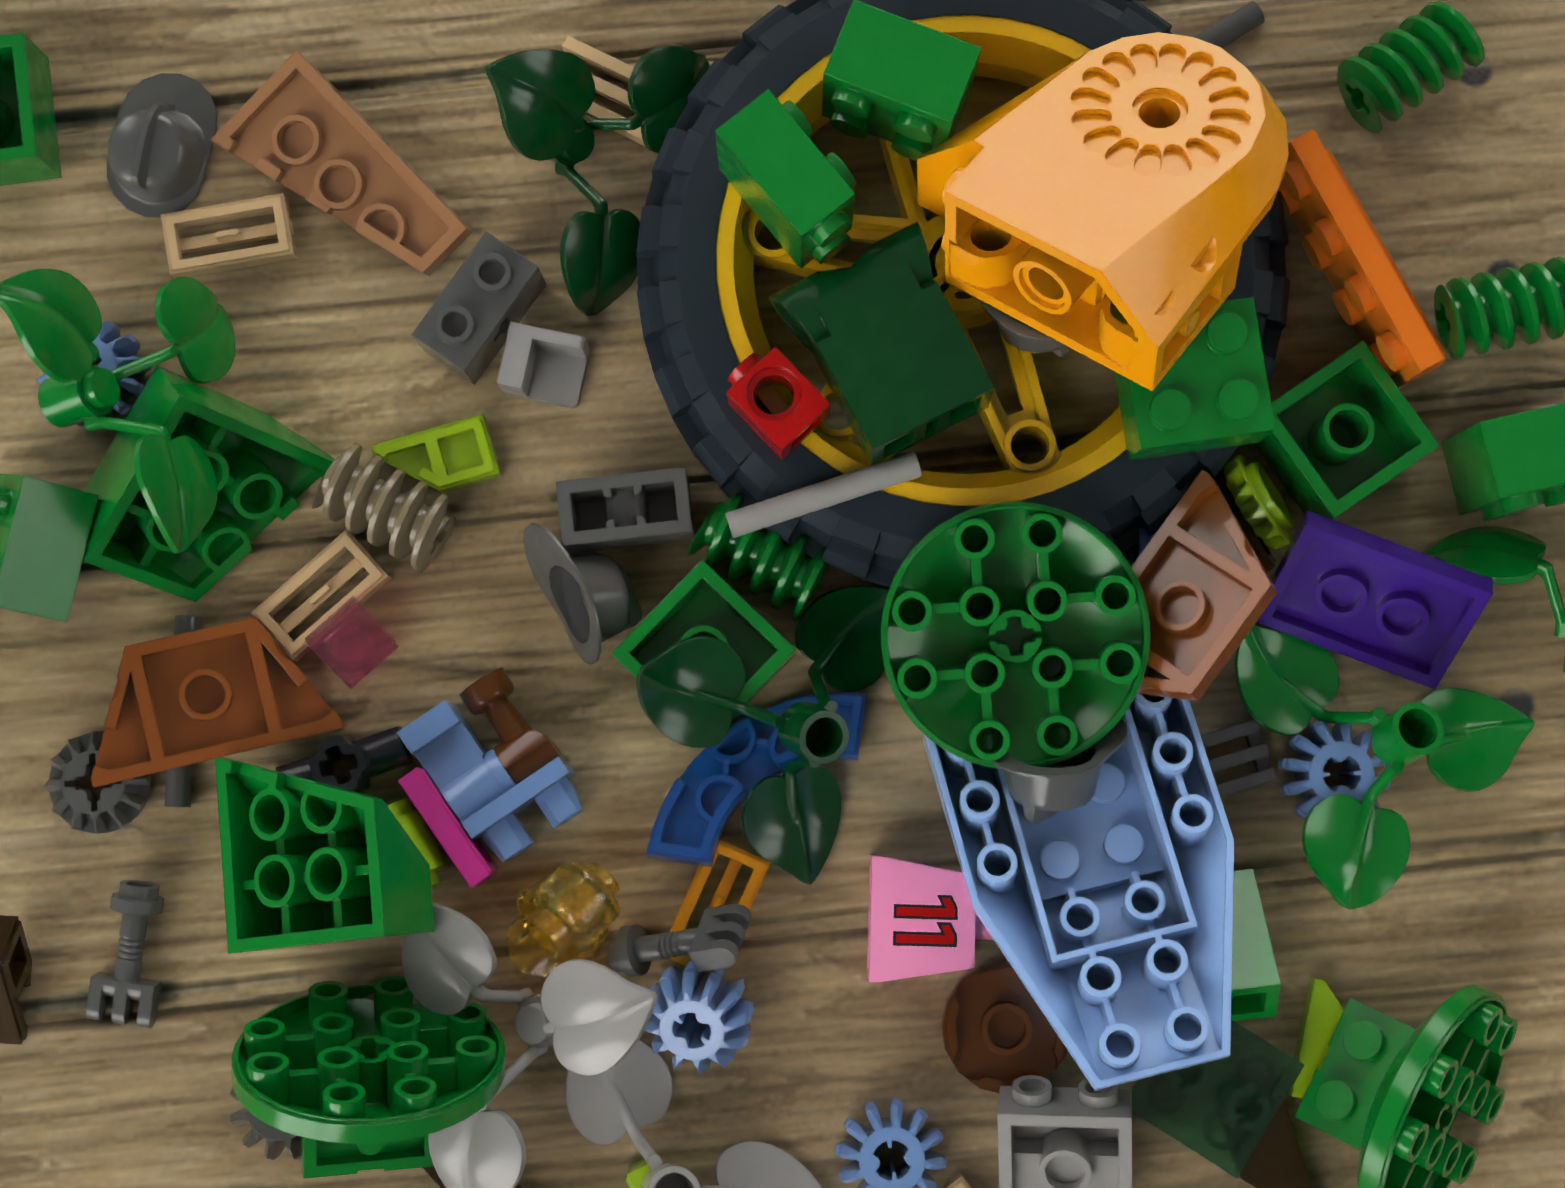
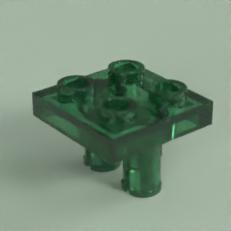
(1222, 1103)

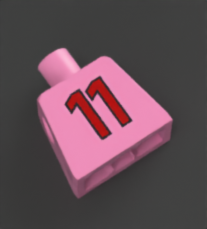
(919, 920)

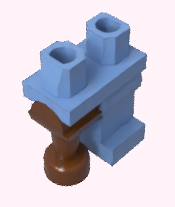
(494, 785)

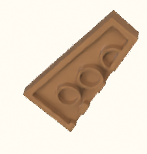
(330, 155)

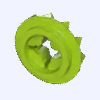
(1260, 501)

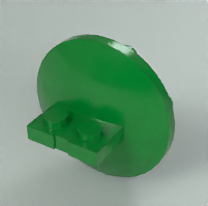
(1015, 634)
(366, 1074)
(1403, 1086)

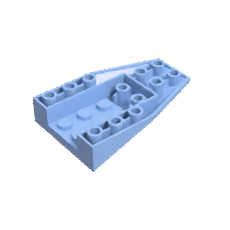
(1111, 905)

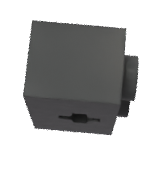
(476, 307)
(625, 510)

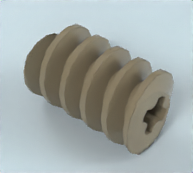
(384, 508)

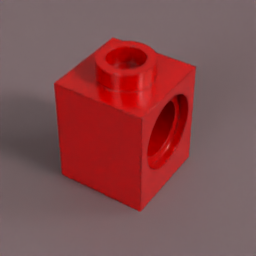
(783, 430)

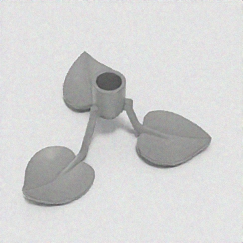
(582, 1011)
(638, 1095)

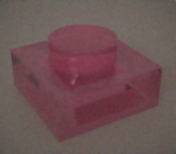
(351, 642)

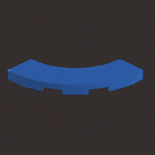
(723, 776)

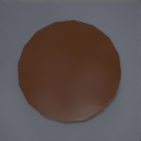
(998, 1030)

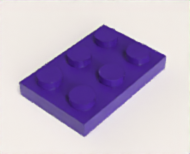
(1374, 600)

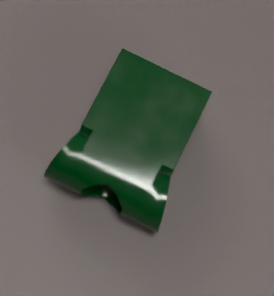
(888, 345)

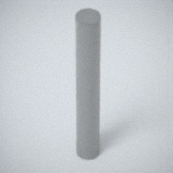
(823, 494)

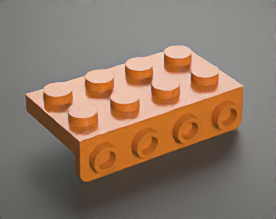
(1356, 262)

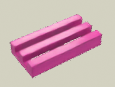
(466, 853)

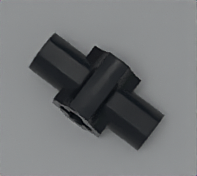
(374, 756)

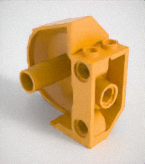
(1112, 198)

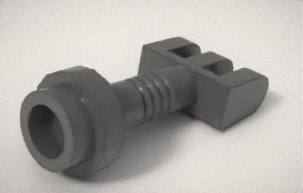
(136, 903)
(710, 945)

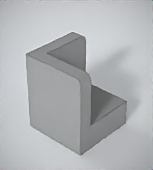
(543, 365)

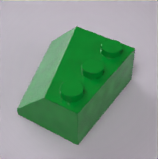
(258, 476)
(313, 863)

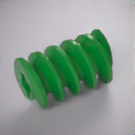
(1406, 61)
(1500, 306)
(764, 555)

